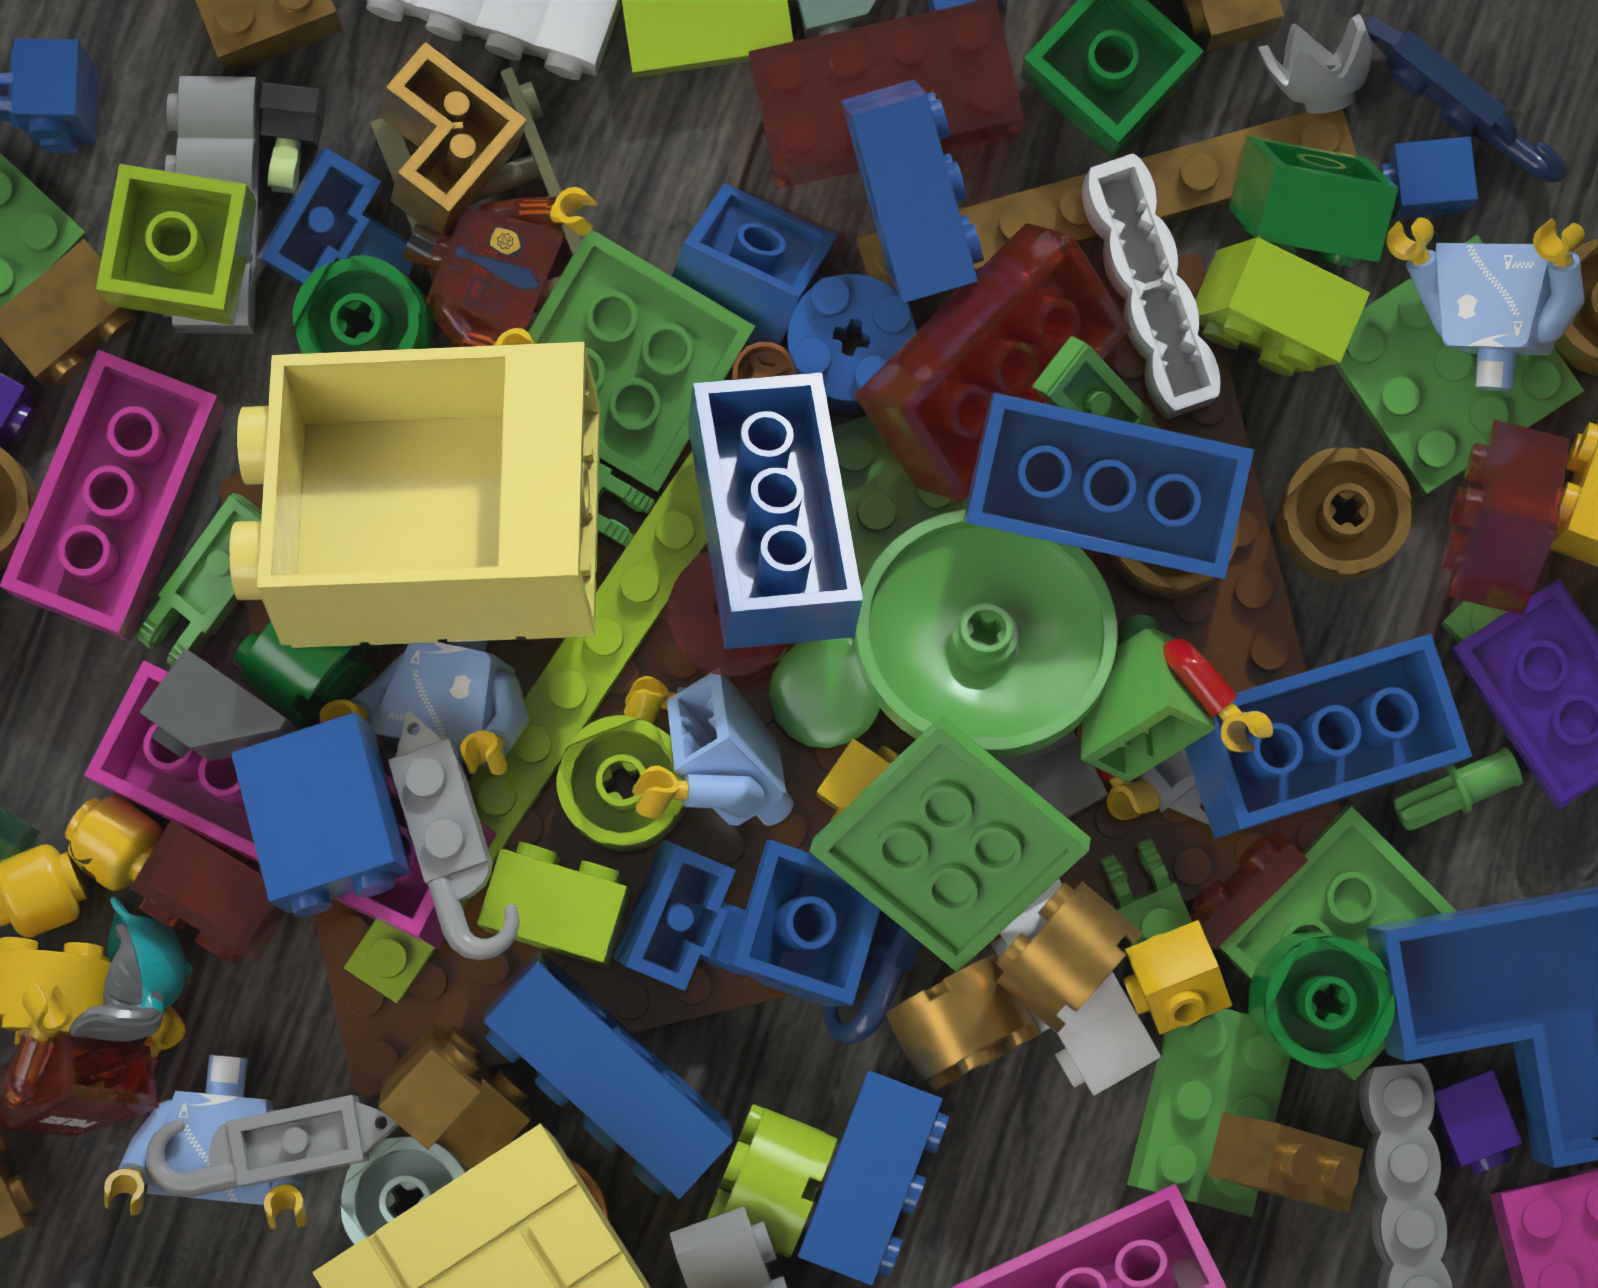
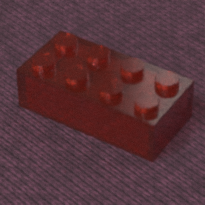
(946, 51)
(982, 342)

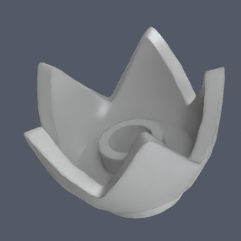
(1317, 76)

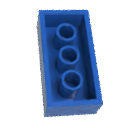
(1108, 485)
(774, 511)
(1332, 737)
(608, 1075)

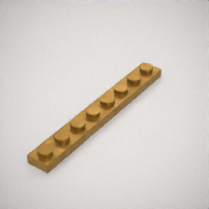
(1183, 178)

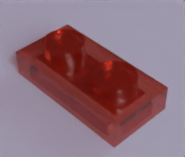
(1264, 870)

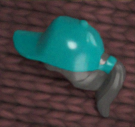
(141, 981)

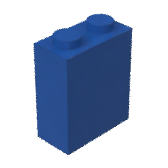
(321, 815)

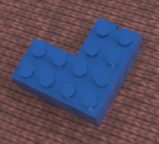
(1501, 978)

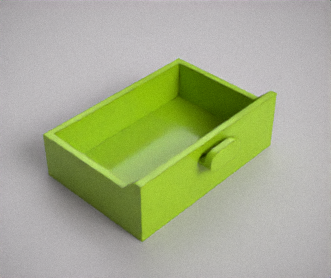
(701, 33)

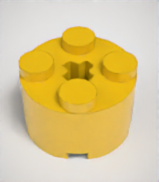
(77, 972)

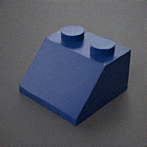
(754, 260)
(804, 929)

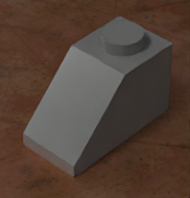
(209, 712)

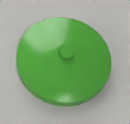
(988, 632)

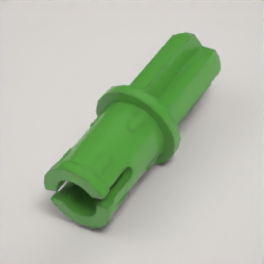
(1457, 789)

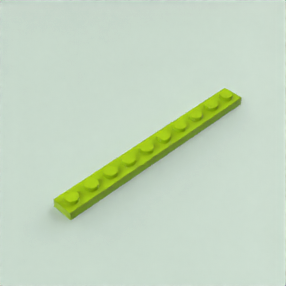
(563, 702)

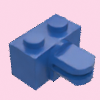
(51, 93)
(329, 223)
(681, 918)

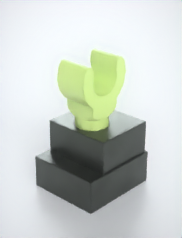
(290, 121)

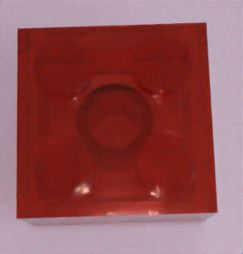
(1505, 516)
(210, 890)

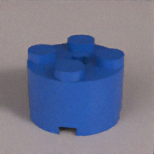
(834, 311)

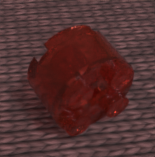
(699, 632)

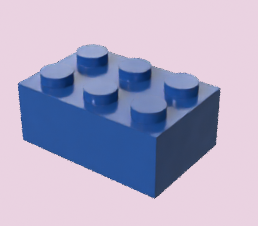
(913, 189)
(873, 1179)

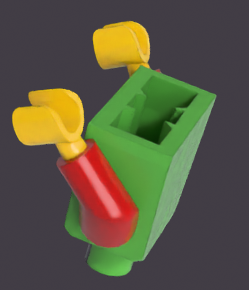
(1153, 707)

